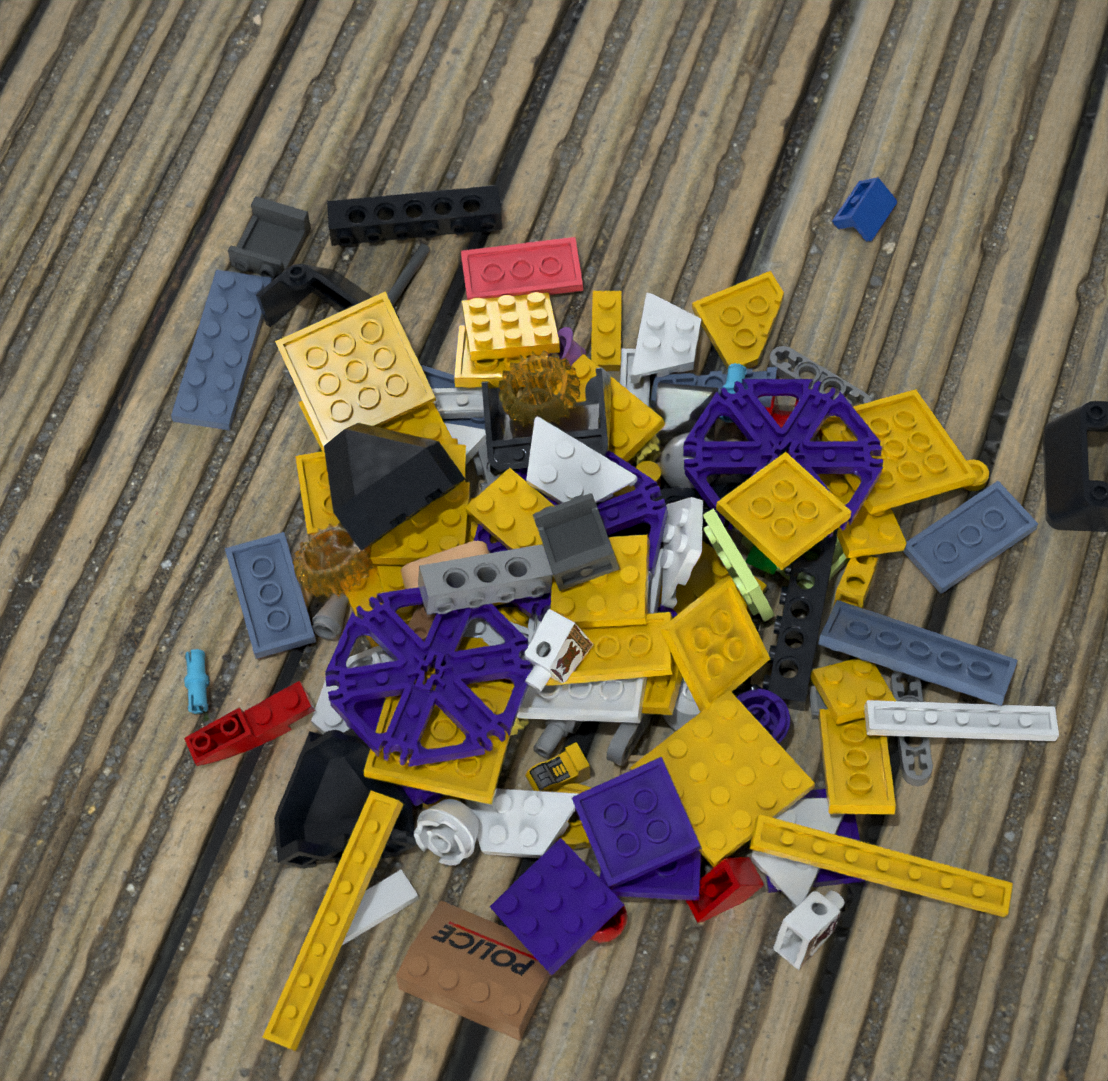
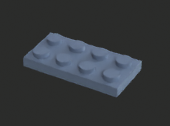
(969, 537)
(270, 595)

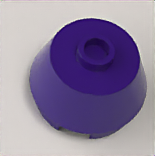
(768, 710)

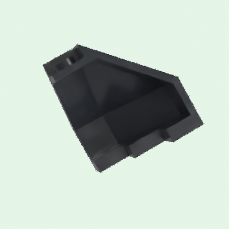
(384, 479)
(327, 799)

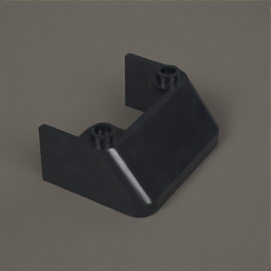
(299, 282)
(1070, 496)

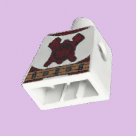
(555, 650)
(808, 927)

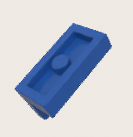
(866, 208)

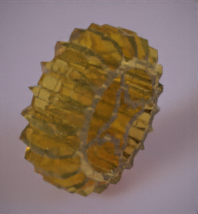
(540, 377)
(331, 562)

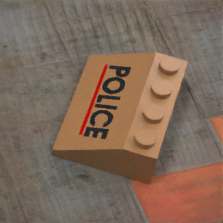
(474, 970)

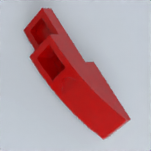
(249, 728)

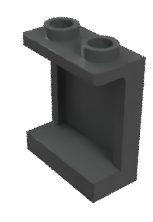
(270, 238)
(575, 541)

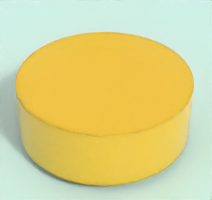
(982, 475)

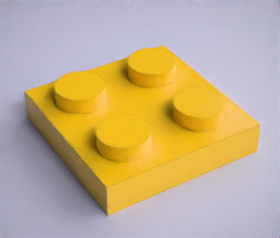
(848, 687)

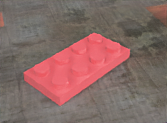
(522, 269)

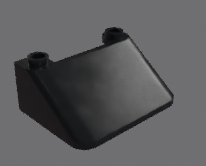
(511, 443)

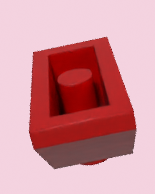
(725, 887)

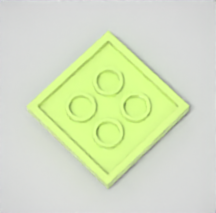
(736, 566)

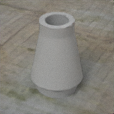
(330, 618)

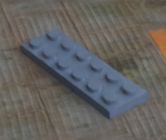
(221, 351)
(918, 652)

